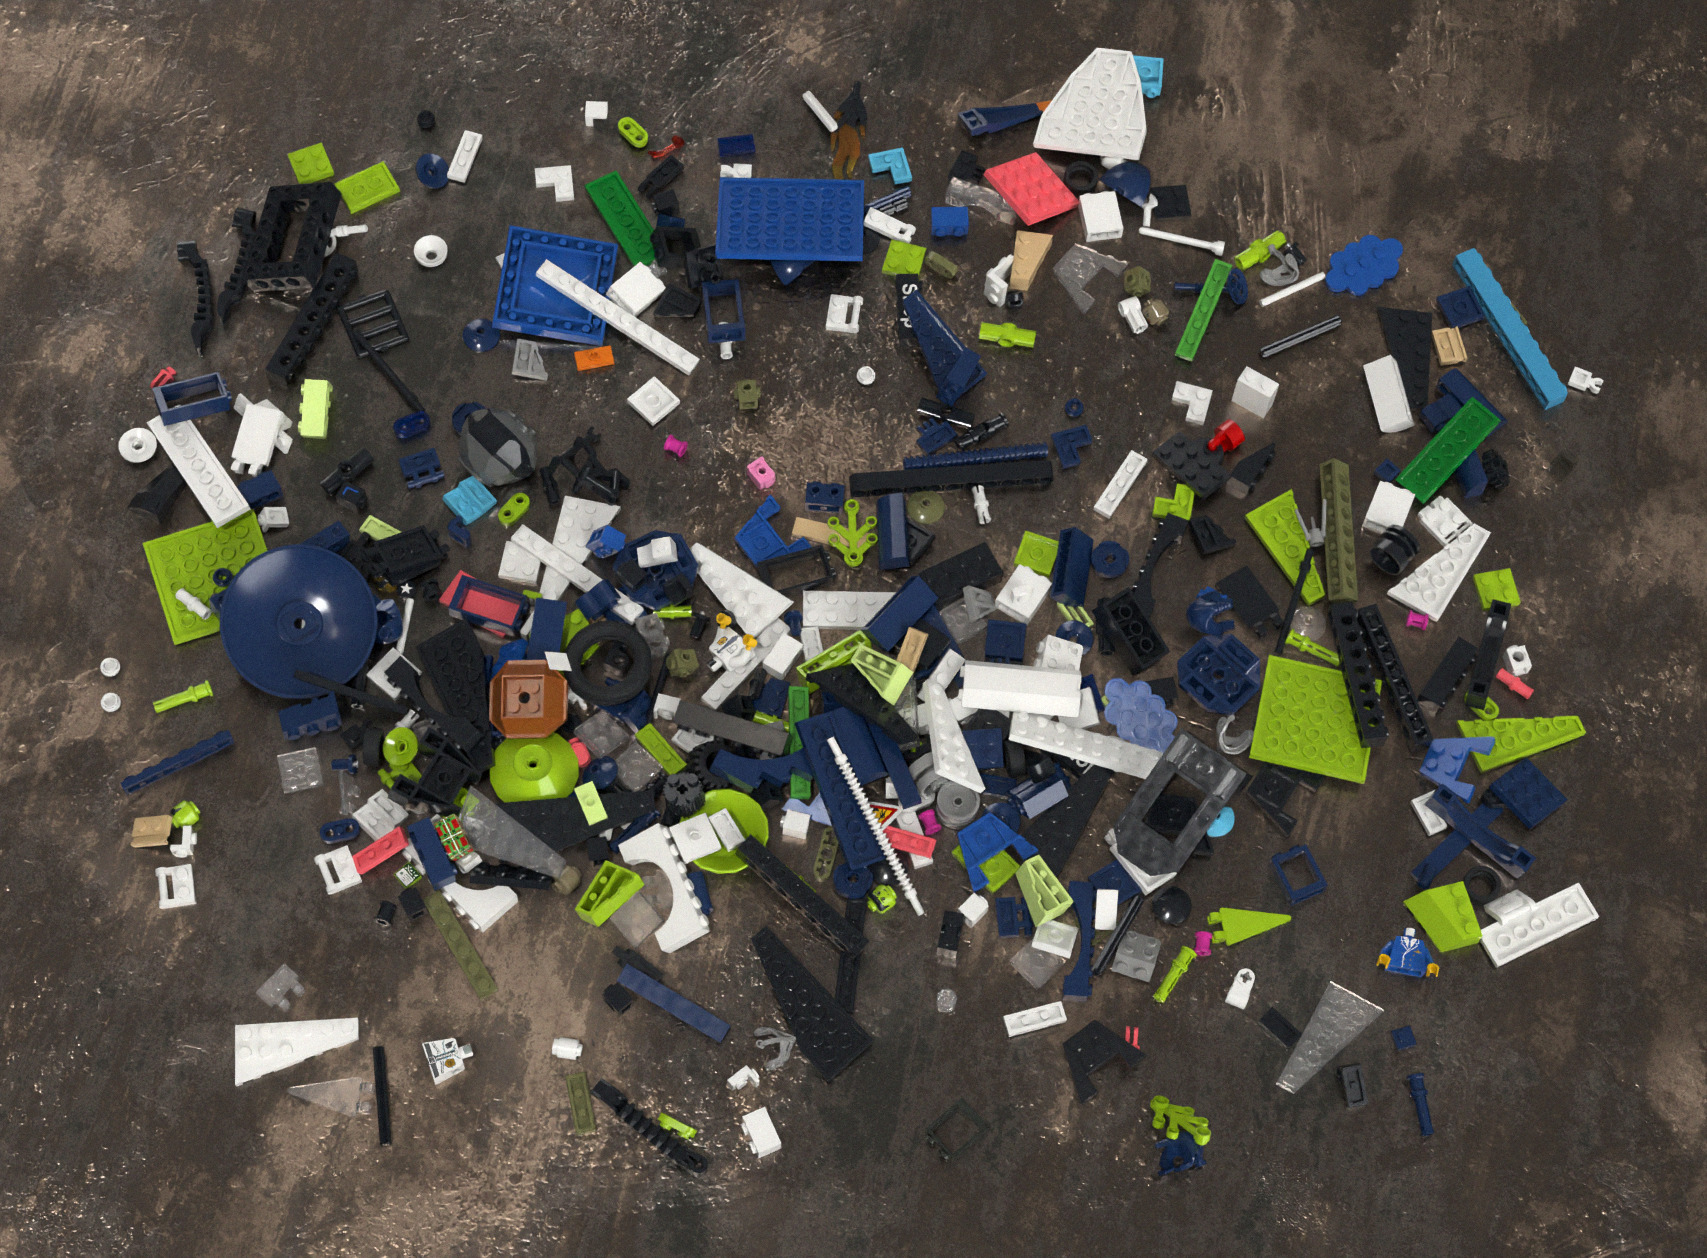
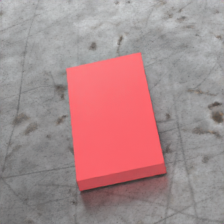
(482, 604)

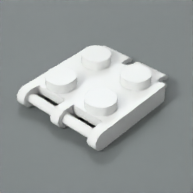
(1443, 519)

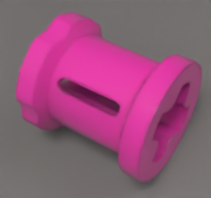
(675, 445)
(1417, 620)
(930, 822)
(1202, 943)

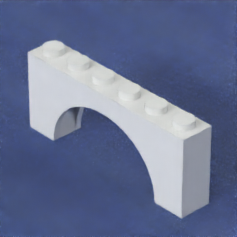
(479, 906)
(686, 917)

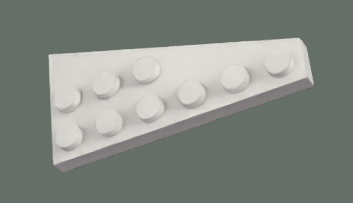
(572, 534)

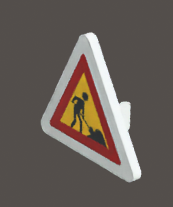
(885, 812)

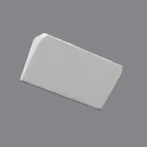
(1106, 909)

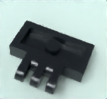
(966, 168)

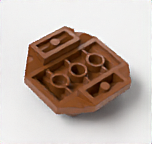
(543, 711)

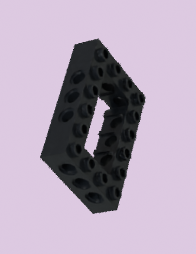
(321, 203)

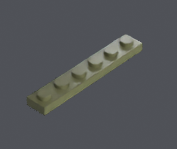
(460, 945)

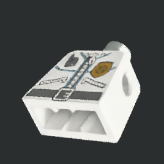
(445, 1058)

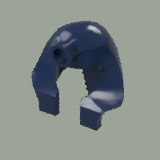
(1201, 613)
(389, 625)
(1183, 1147)

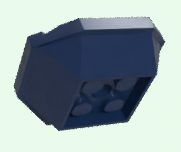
(651, 593)
(1224, 657)

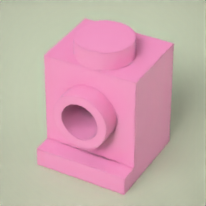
(761, 480)

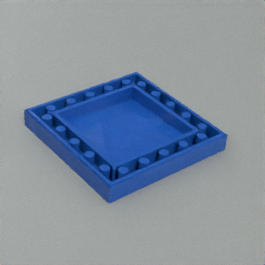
(537, 308)

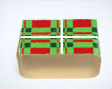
(453, 837)

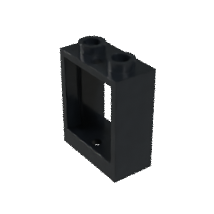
(663, 257)

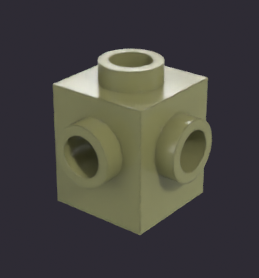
(1137, 281)
(747, 394)
(682, 662)

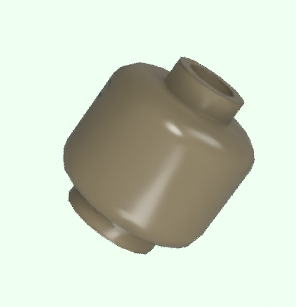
(1155, 312)
(569, 880)

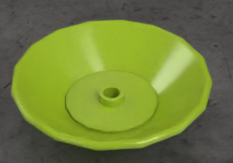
(551, 778)
(747, 817)

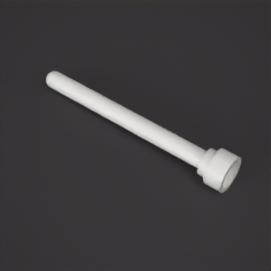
(1216, 247)

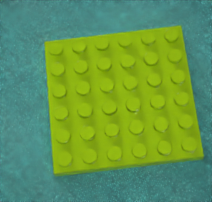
(190, 560)
(1308, 721)

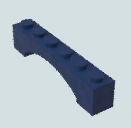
(1449, 808)
(1076, 984)

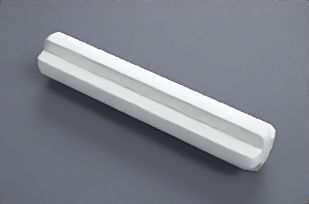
(820, 111)

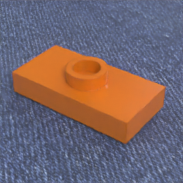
(594, 358)

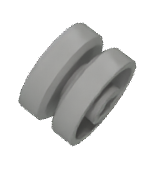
(924, 772)
(957, 805)

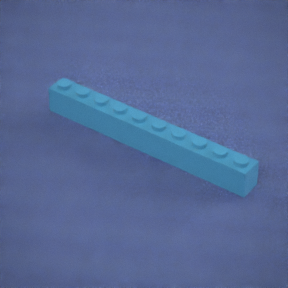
(1510, 329)

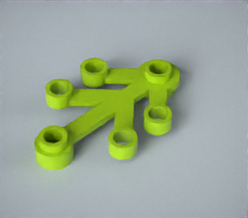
(852, 536)
(1161, 1106)

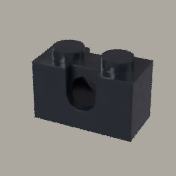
(950, 934)

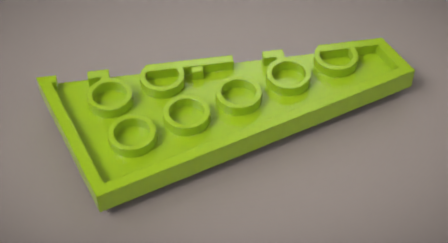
(1286, 542)
(1519, 737)

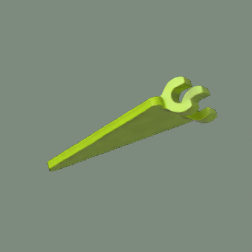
(1243, 924)

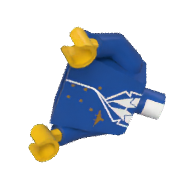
(1407, 956)

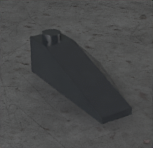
(158, 495)

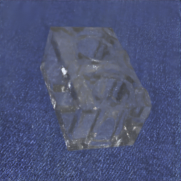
(653, 635)

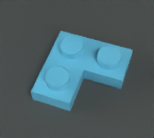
(894, 161)

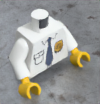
(730, 648)

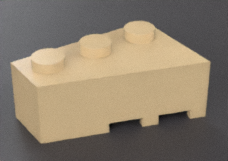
(1028, 256)

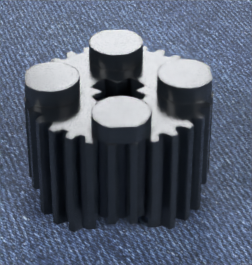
(683, 794)

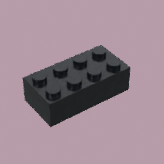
(972, 567)
(1130, 631)

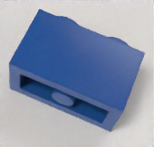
(949, 221)

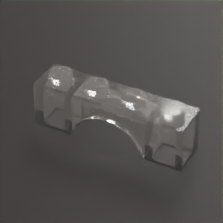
(963, 193)

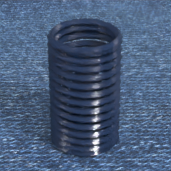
(1427, 876)

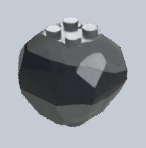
(497, 446)

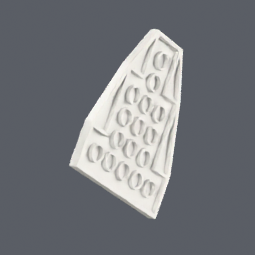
(1097, 109)

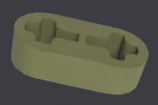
(941, 265)

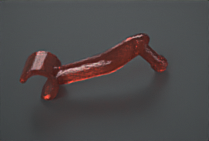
(677, 141)

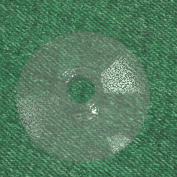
(1315, 628)

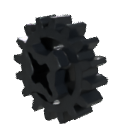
(1495, 469)

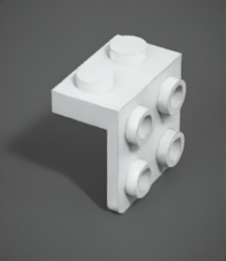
(995, 287)
(1058, 654)

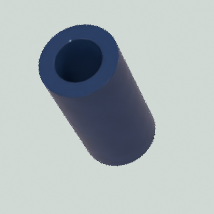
(701, 891)

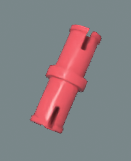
(1514, 683)

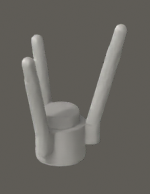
(1315, 536)

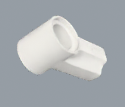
(1131, 310)

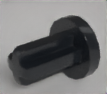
(1292, 249)
(700, 620)

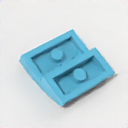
(469, 500)

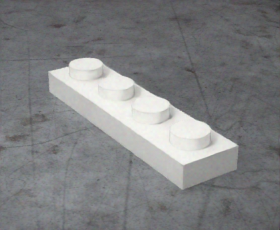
(1120, 484)

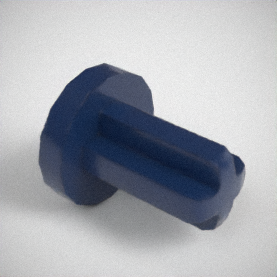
(793, 619)
(346, 764)

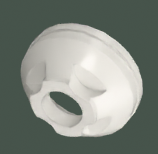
(430, 244)

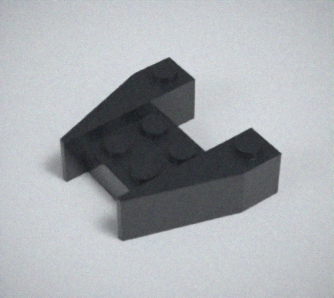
(440, 781)

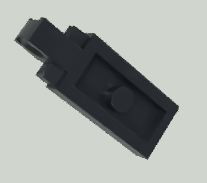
(636, 961)

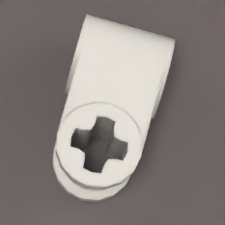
(1240, 991)

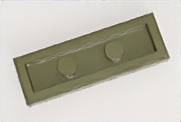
(580, 1103)

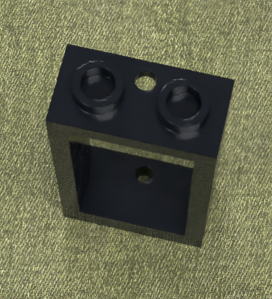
(795, 558)

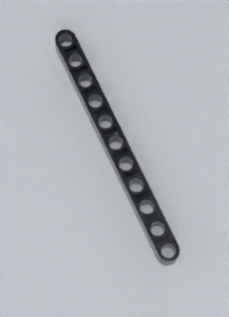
(951, 478)

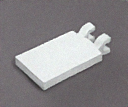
(256, 439)
(1144, 881)

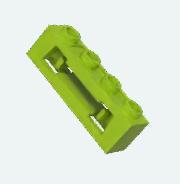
(832, 657)

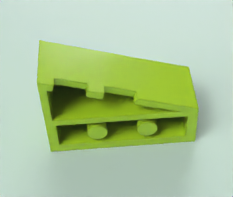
(607, 893)

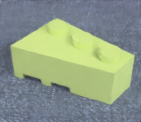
(314, 408)
(883, 673)
(1042, 891)

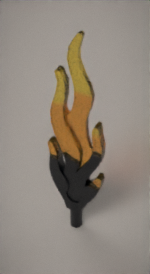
(849, 143)

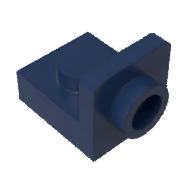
(458, 532)

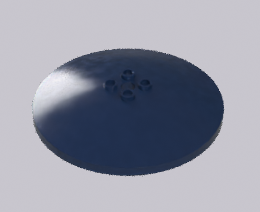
(290, 586)

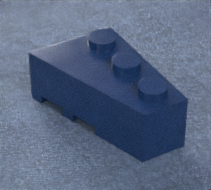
(311, 718)
(432, 854)

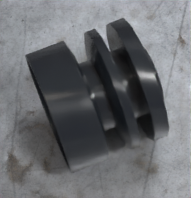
(1394, 549)

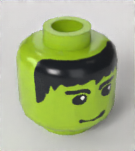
(184, 814)
(881, 899)

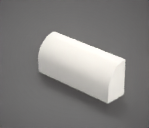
(1388, 395)

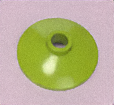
(394, 743)

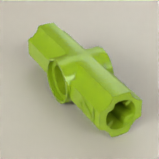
(1259, 251)
(1007, 334)

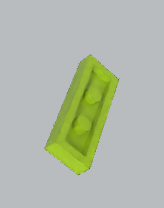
(660, 750)

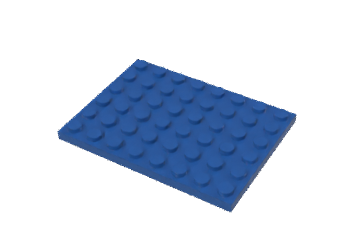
(790, 219)

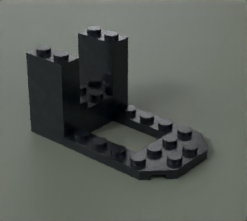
(1202, 768)

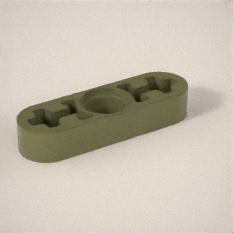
(818, 865)

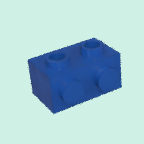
(606, 541)

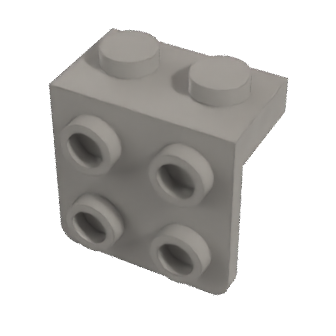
(1136, 956)

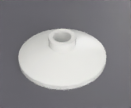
(135, 438)

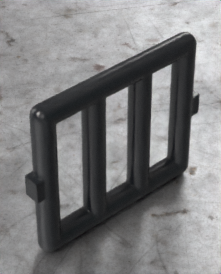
(390, 308)

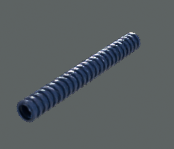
(976, 457)

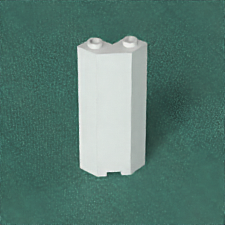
(1020, 688)

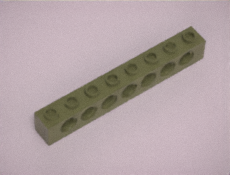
(1339, 532)

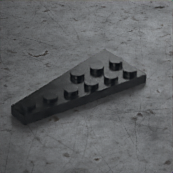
(1410, 345)
(860, 697)
(1062, 824)

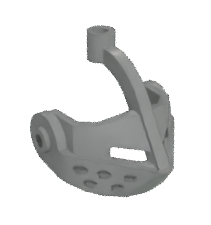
(1274, 276)
(1239, 743)
(786, 1043)

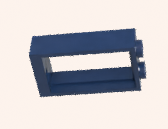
(717, 332)
(188, 388)
(492, 590)

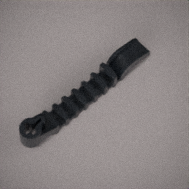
(234, 290)
(619, 1106)

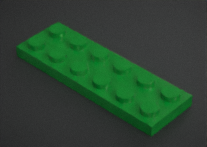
(623, 217)
(1448, 450)

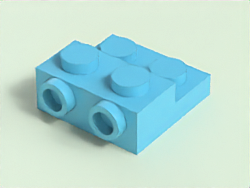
(1150, 74)

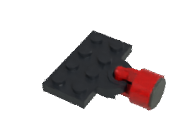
(1200, 461)

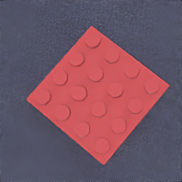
(1031, 188)

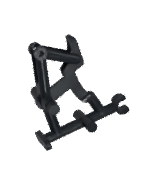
(587, 476)

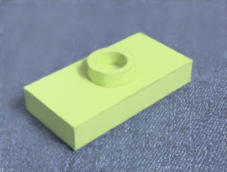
(377, 528)
(590, 803)

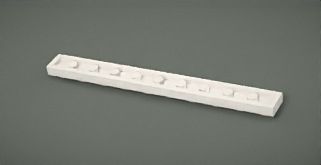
(617, 317)

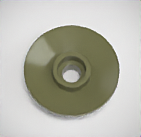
(922, 513)

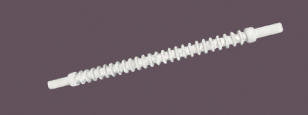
(910, 893)

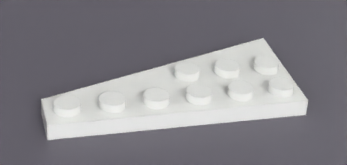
(1436, 580)
(741, 593)
(948, 745)
(283, 1044)

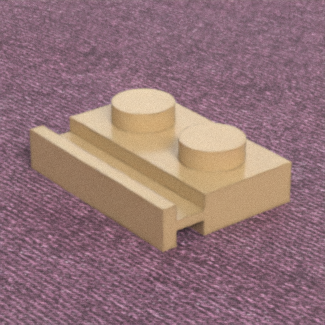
(1449, 346)
(151, 831)

